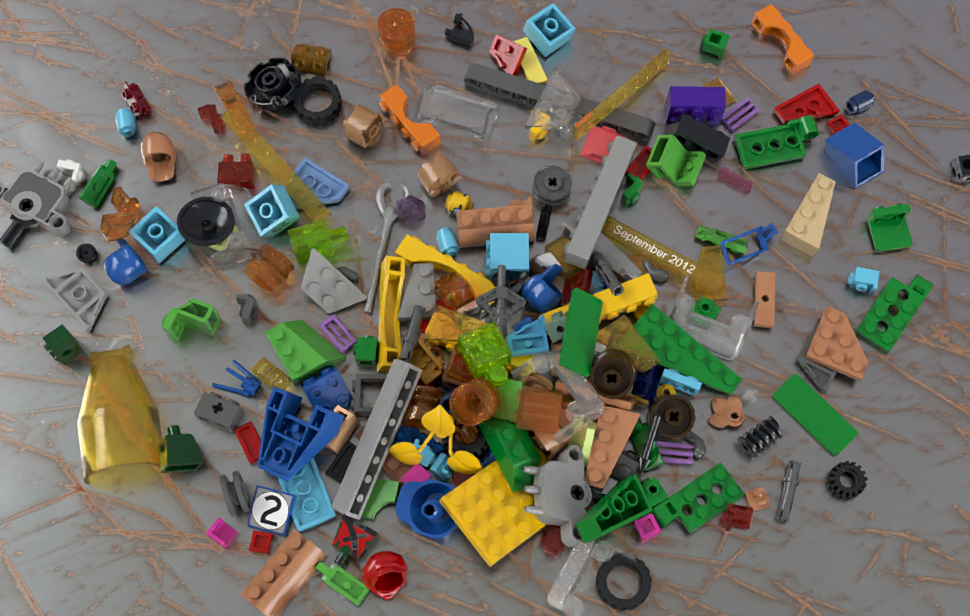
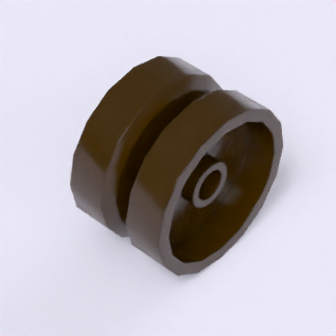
(612, 373)
(682, 412)

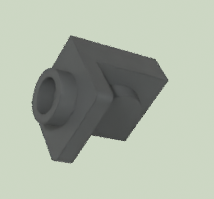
(248, 310)

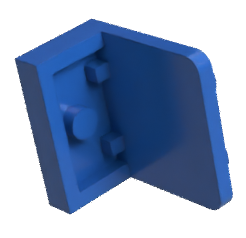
(327, 389)

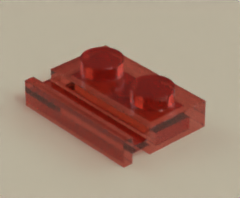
(579, 280)

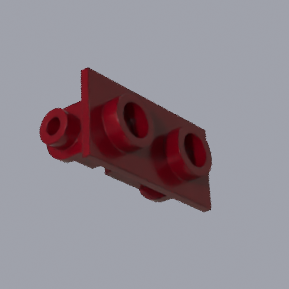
(132, 94)

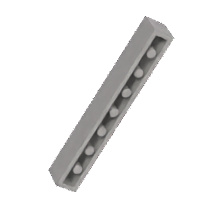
(600, 202)
(376, 439)

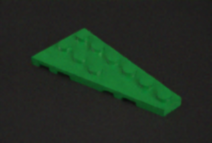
(683, 353)

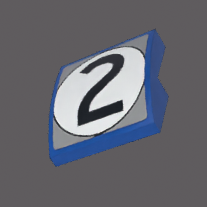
(271, 510)

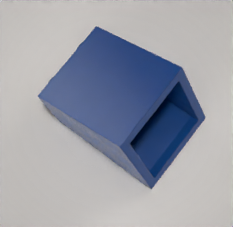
(856, 154)

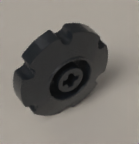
(272, 83)

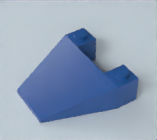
(292, 441)

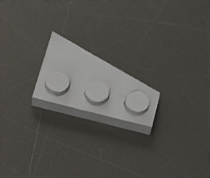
(419, 292)

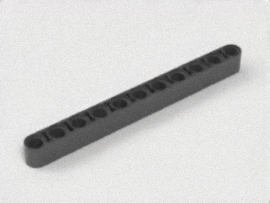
(529, 92)

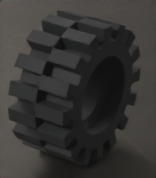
(837, 487)

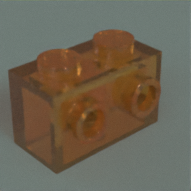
(453, 291)

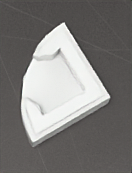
(546, 260)

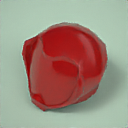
(384, 573)

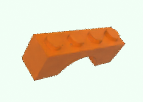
(770, 22)
(422, 136)

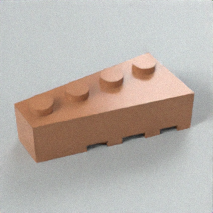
(610, 438)

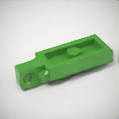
(716, 236)
(343, 583)

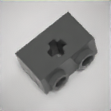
(224, 419)

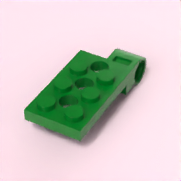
(797, 129)
(916, 292)
(671, 508)

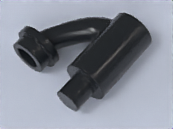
(465, 37)

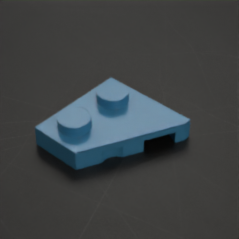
(529, 339)

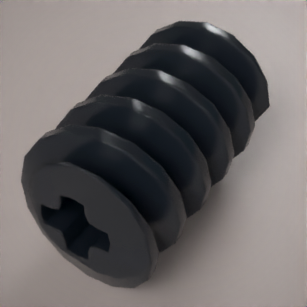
(760, 436)

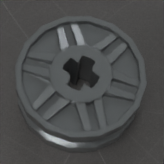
(544, 184)
(234, 493)

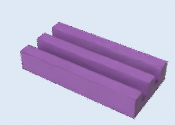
(750, 106)
(348, 346)
(689, 454)

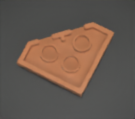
(837, 345)

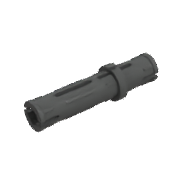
(604, 269)
(410, 340)
(788, 492)

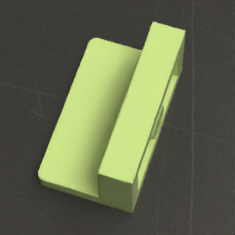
(584, 440)

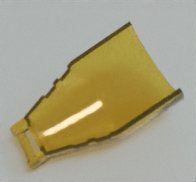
(117, 415)

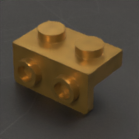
(311, 58)
(424, 359)

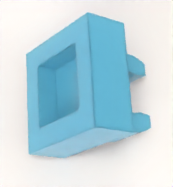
(441, 468)

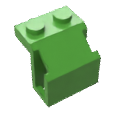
(674, 162)
(186, 316)

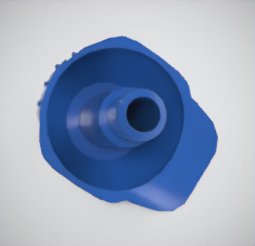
(420, 507)

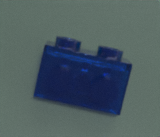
(647, 383)

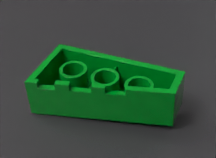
(617, 508)

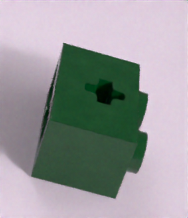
(62, 345)

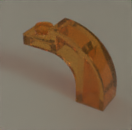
(229, 97)
(117, 225)

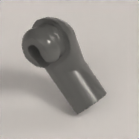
(655, 274)

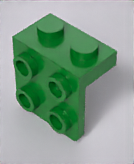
(890, 227)

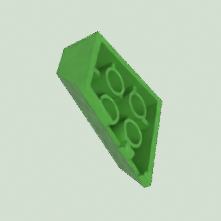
(302, 350)

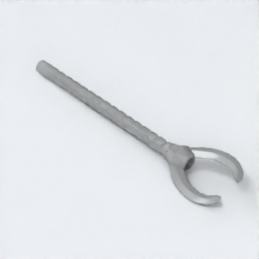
(389, 214)

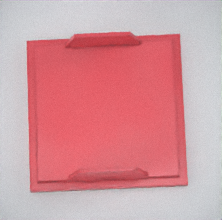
(597, 143)

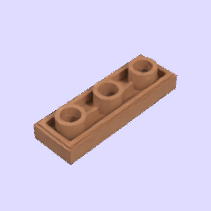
(765, 289)

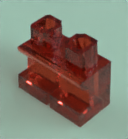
(236, 173)

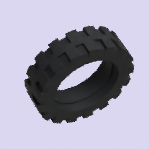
(325, 115)
(610, 599)

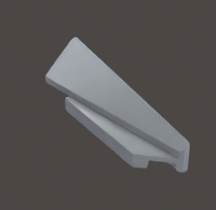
(617, 260)

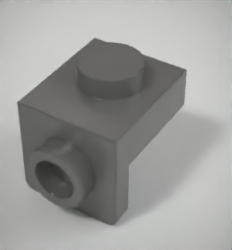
(626, 464)

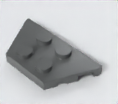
(821, 375)

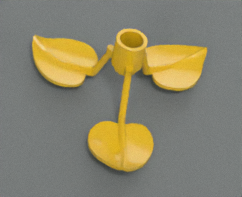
(442, 425)

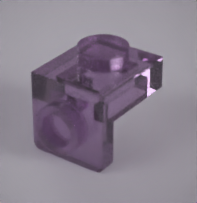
(411, 207)

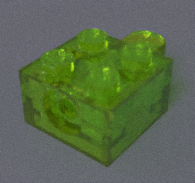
(316, 236)
(486, 353)

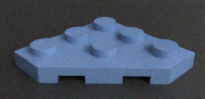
(322, 183)

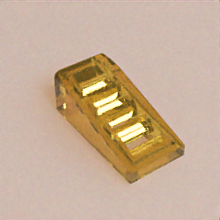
(283, 383)

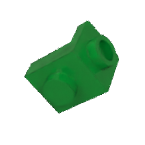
(633, 191)

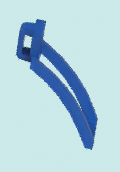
(761, 237)

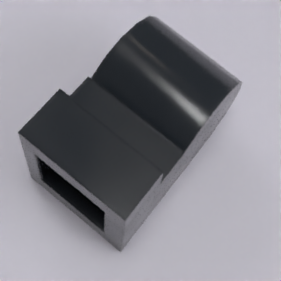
(962, 168)

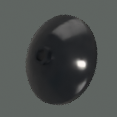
(203, 214)

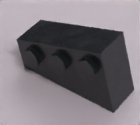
(699, 137)

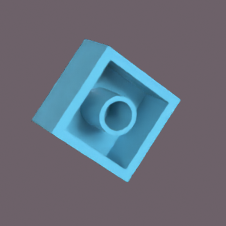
(549, 29)
(272, 210)
(157, 235)

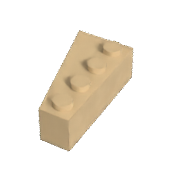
(808, 223)

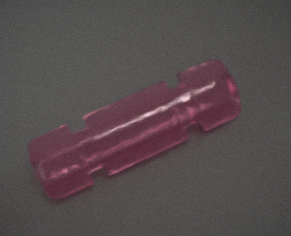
(735, 179)

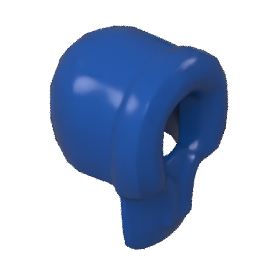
(124, 264)
(541, 292)

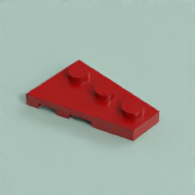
(810, 102)

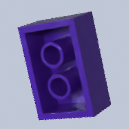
(701, 103)

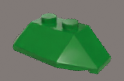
(512, 450)

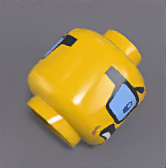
(458, 201)

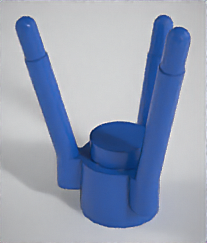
(250, 385)

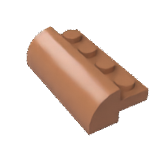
(477, 224)
(284, 575)

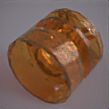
(396, 32)
(271, 265)
(422, 401)
(465, 406)

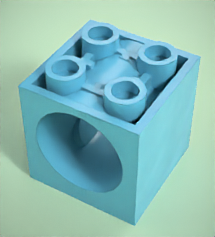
(507, 250)

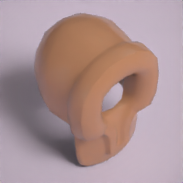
(158, 143)

